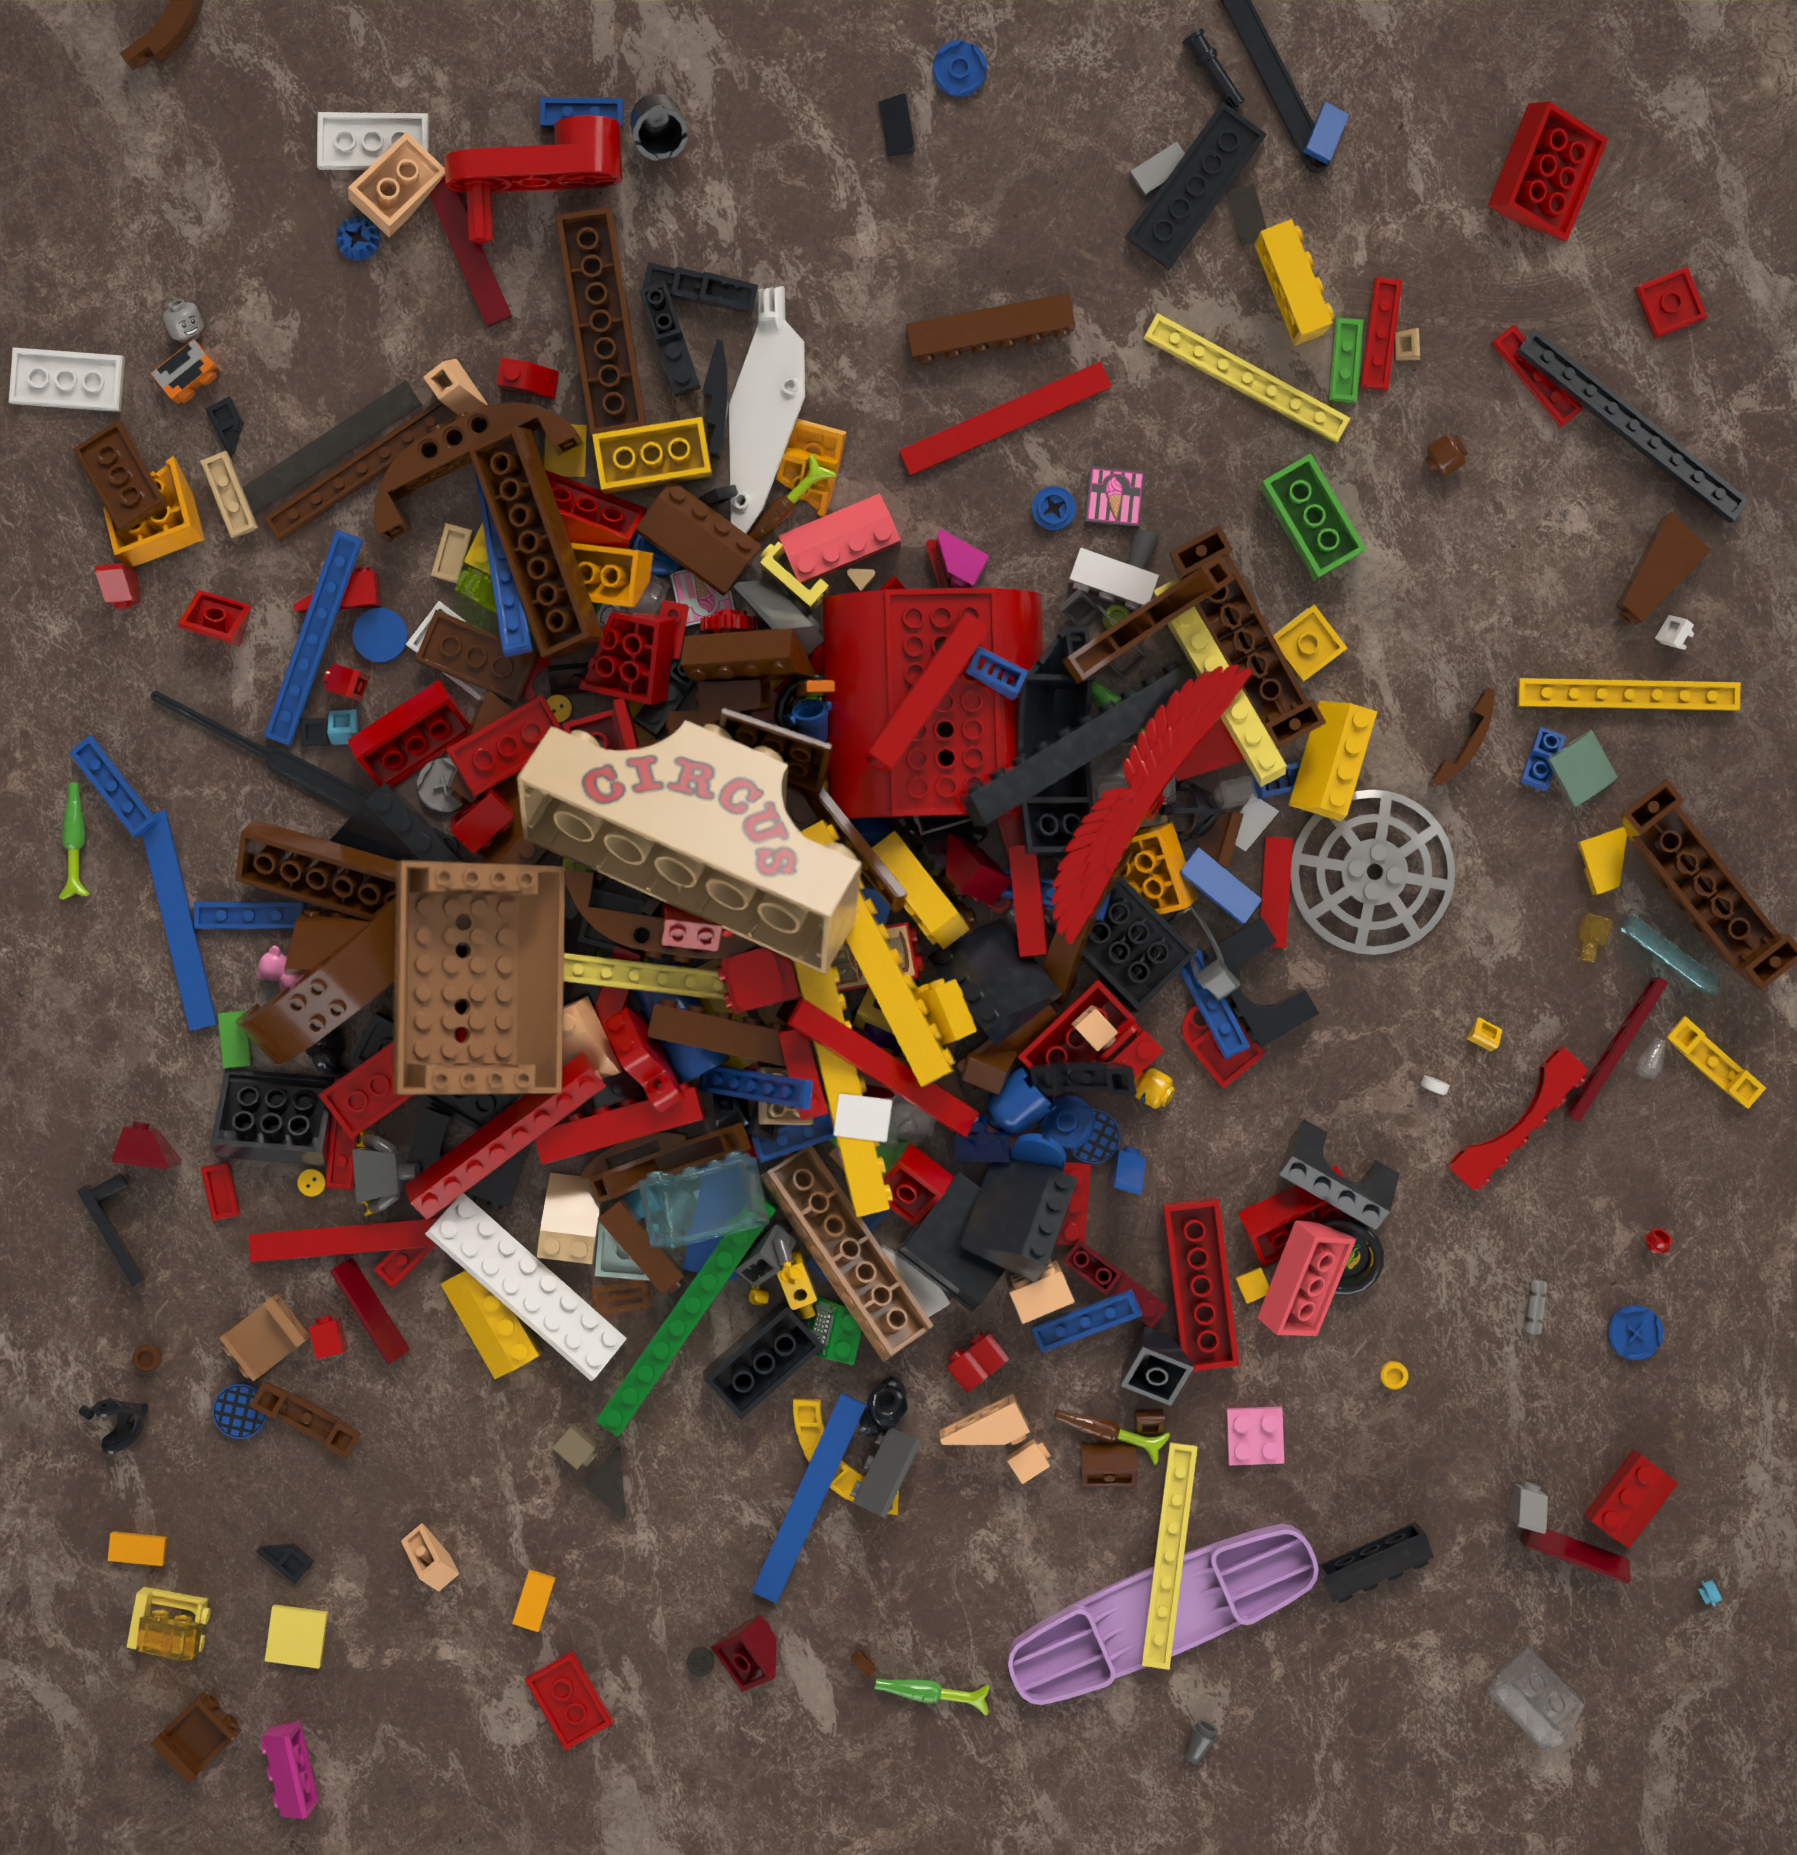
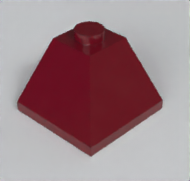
(144, 1147)
(748, 1653)

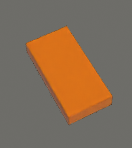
(815, 688)

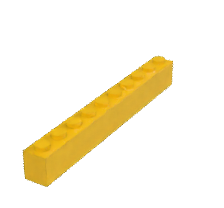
(890, 984)
(858, 1156)

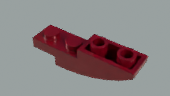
(1113, 1280)

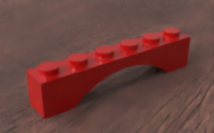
(1556, 1078)

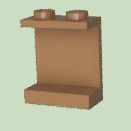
(264, 1338)

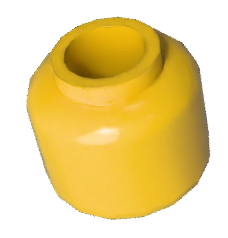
(1154, 1088)

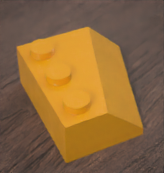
(166, 530)
(1157, 867)

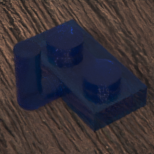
(982, 1145)

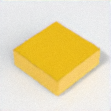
(1252, 1285)

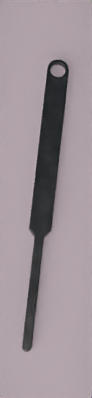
(1273, 74)
(284, 762)

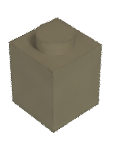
(576, 1447)

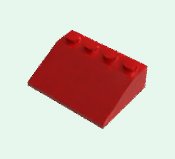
(1547, 170)

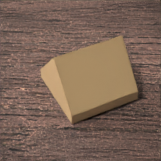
(1407, 345)
(861, 578)

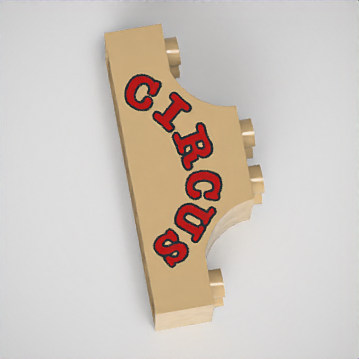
(697, 830)

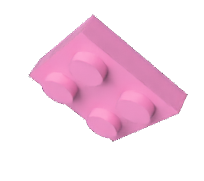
(1255, 1435)

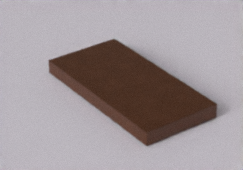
(120, 477)
(474, 656)

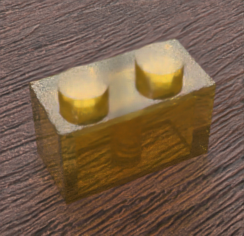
(169, 1636)

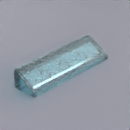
(1671, 955)

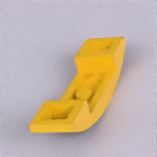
(1715, 1063)

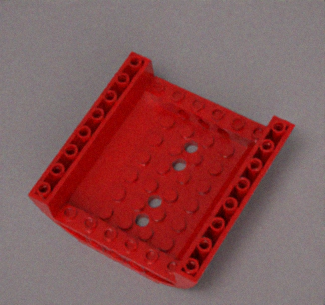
(874, 655)

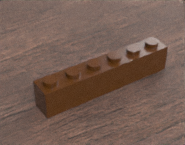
(990, 327)

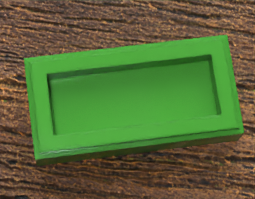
(234, 1041)

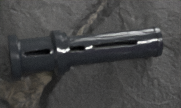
(1206, 58)

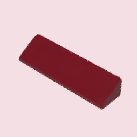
(370, 1310)
(1578, 1553)

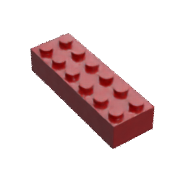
(619, 1124)
(1200, 1282)

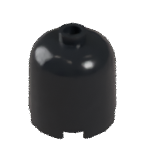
(658, 127)

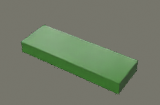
(1345, 360)

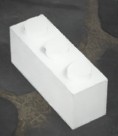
(1112, 579)

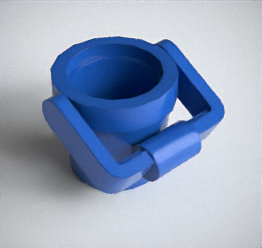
(810, 718)

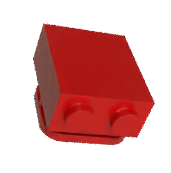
(757, 979)
(1132, 1048)

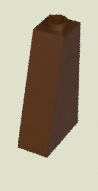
(1663, 565)
(487, 711)
(633, 1237)

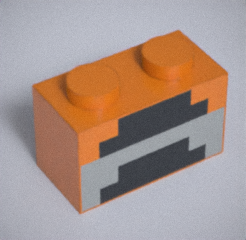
(186, 372)

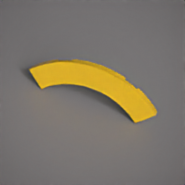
(809, 1431)

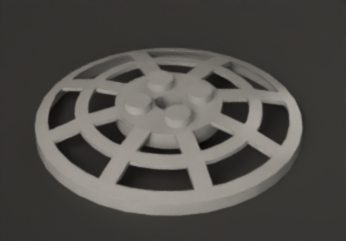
(1368, 891)

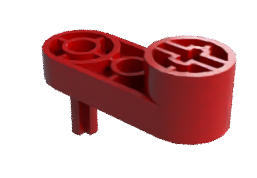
(583, 157)

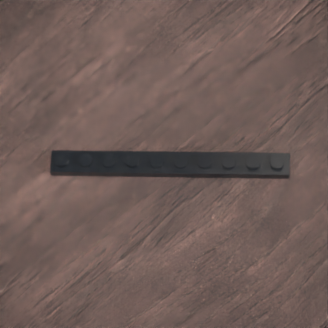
(1632, 426)

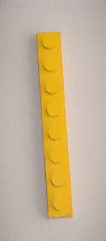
(1628, 694)

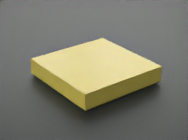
(296, 1636)

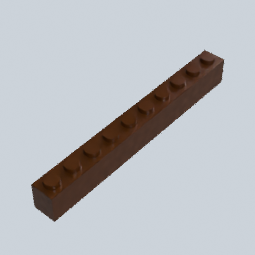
(727, 1035)

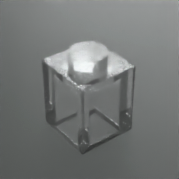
(1236, 792)

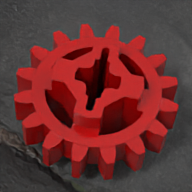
(729, 621)

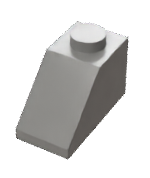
(1529, 1507)

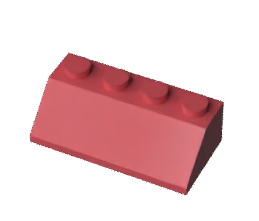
(840, 539)
(1305, 1279)

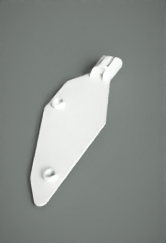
(764, 407)

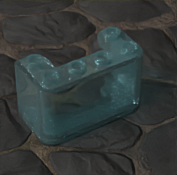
(703, 1202)

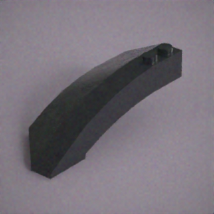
(1047, 704)

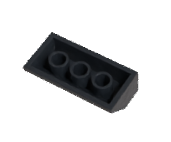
(762, 1359)
(1375, 1562)

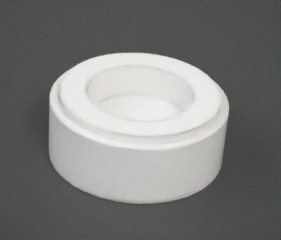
(1435, 1085)

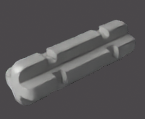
(1536, 1307)

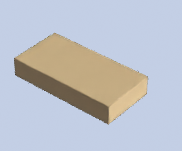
(451, 553)

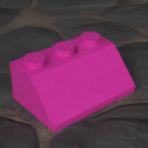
(960, 561)
(290, 1770)

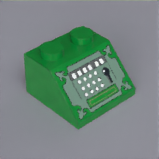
(835, 1330)

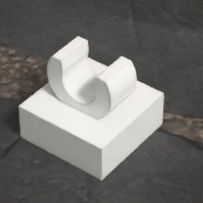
(1675, 631)

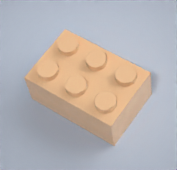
(1039, 1297)

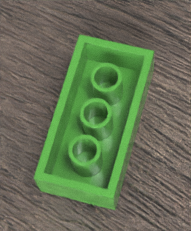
(1312, 517)

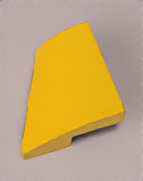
(1604, 860)

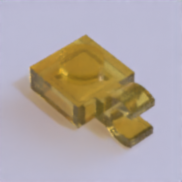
(1593, 931)

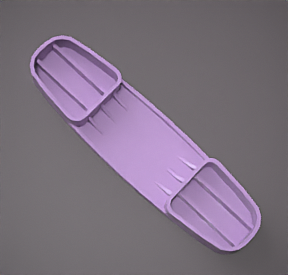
(1105, 1632)

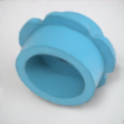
(1710, 1592)

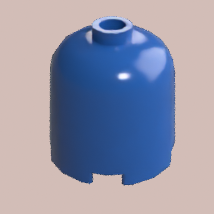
(1018, 1104)

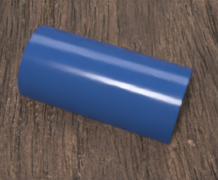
(684, 1059)

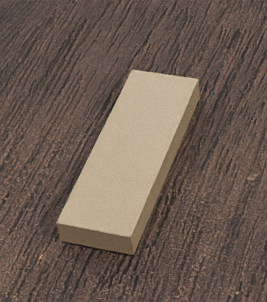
(229, 494)

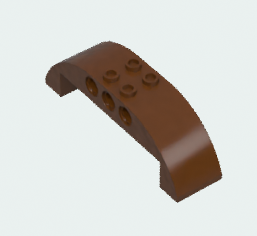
(416, 470)
(1248, 642)
(1706, 888)
(622, 926)
(326, 992)

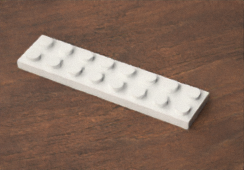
(526, 1286)

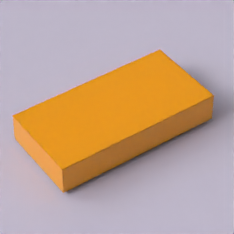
(137, 1548)
(534, 1600)

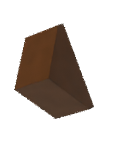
(988, 1069)

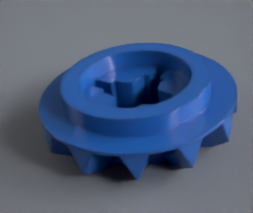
(360, 250)
(1056, 495)

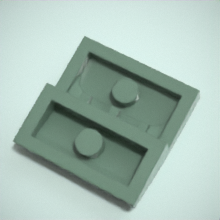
(1582, 768)

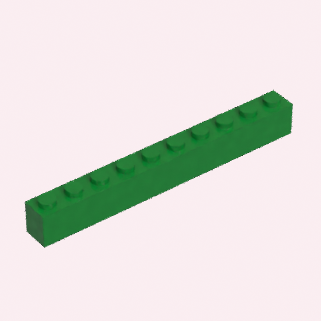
(678, 1327)

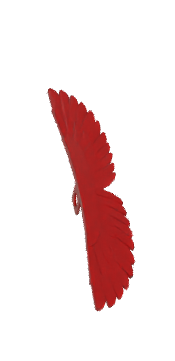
(1121, 811)

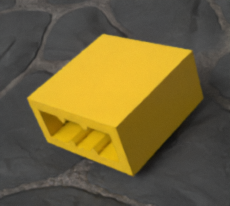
(946, 1009)

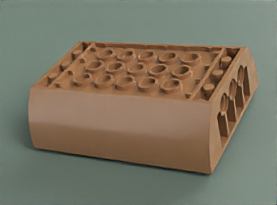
(506, 978)

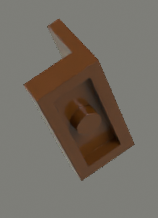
(1222, 838)
(1108, 1464)

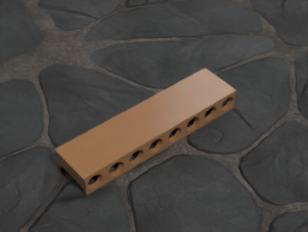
(846, 1252)

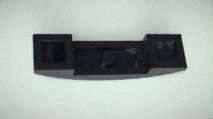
(1084, 1076)

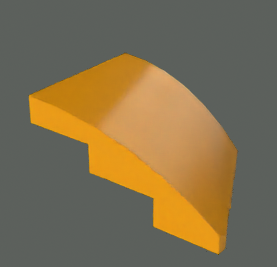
(826, 446)

